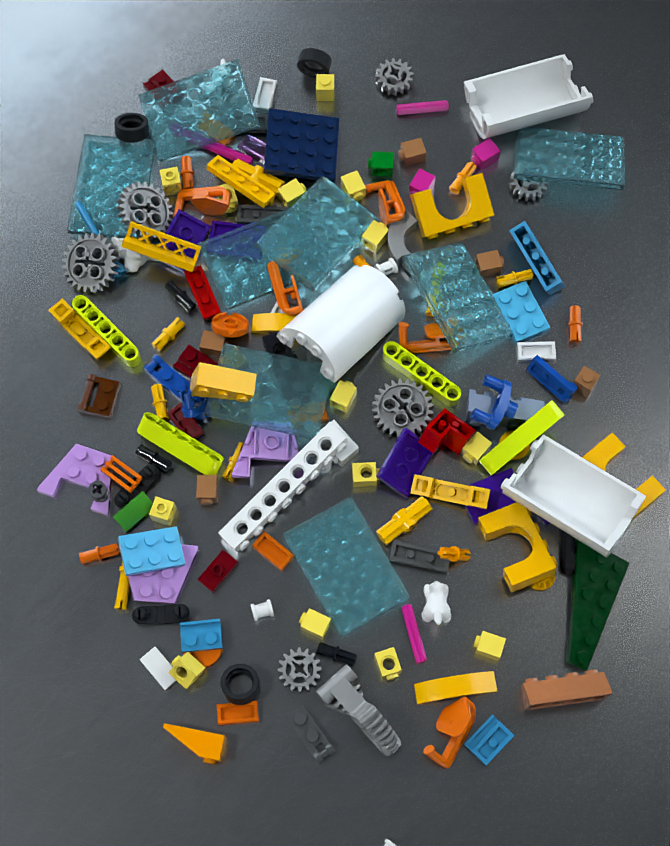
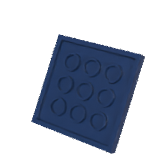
(301, 145)

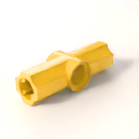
(257, 173)
(404, 520)

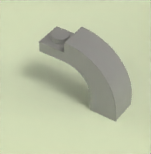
(397, 234)

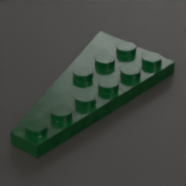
(592, 598)

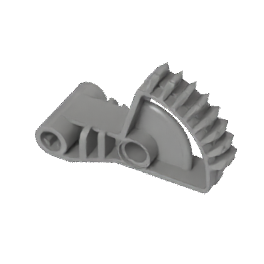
(345, 695)

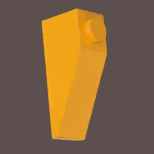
(204, 744)

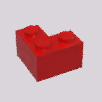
(446, 430)

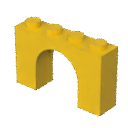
(477, 208)
(607, 451)
(518, 520)

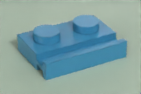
(201, 635)
(489, 740)

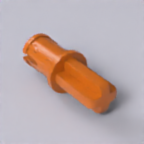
(186, 173)
(575, 324)
(99, 553)

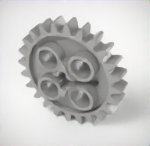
(144, 209)
(93, 245)
(417, 399)

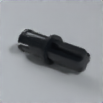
(180, 296)
(154, 458)
(336, 653)

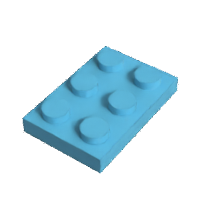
(521, 312)
(151, 551)

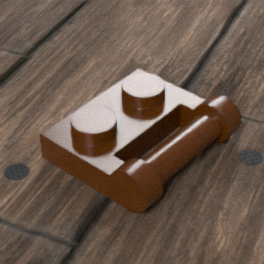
(104, 399)

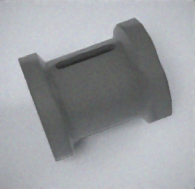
(102, 487)

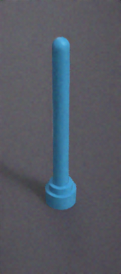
(93, 229)

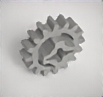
(394, 76)
(528, 189)
(306, 662)

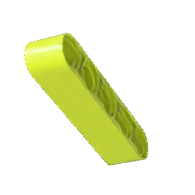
(103, 323)
(419, 366)
(521, 437)
(180, 444)

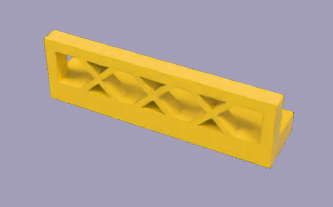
(241, 181)
(155, 251)

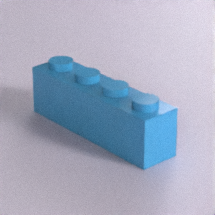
(537, 258)

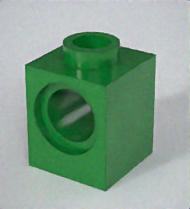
(381, 164)

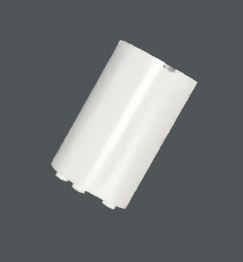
(524, 96)
(346, 320)
(574, 495)

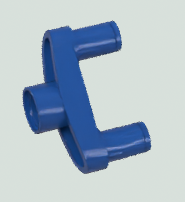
(503, 405)
(193, 406)

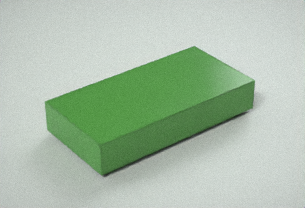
(133, 511)

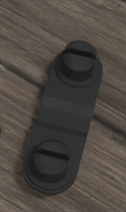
(149, 475)
(567, 552)
(160, 614)

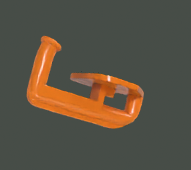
(203, 200)
(394, 201)
(282, 293)
(432, 331)
(456, 722)

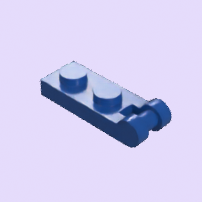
(166, 376)
(551, 379)

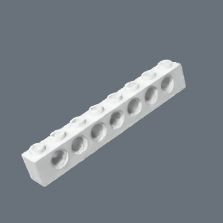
(230, 531)

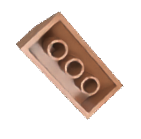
(565, 690)

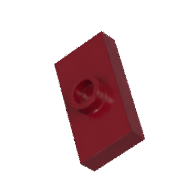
(187, 425)
(217, 571)

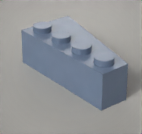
(486, 402)

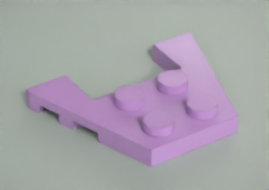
(266, 446)
(80, 467)
(162, 585)

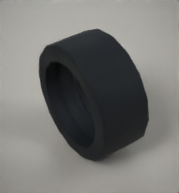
(314, 62)
(131, 134)
(240, 699)

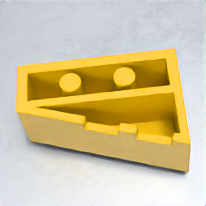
(222, 383)

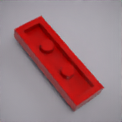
(202, 293)

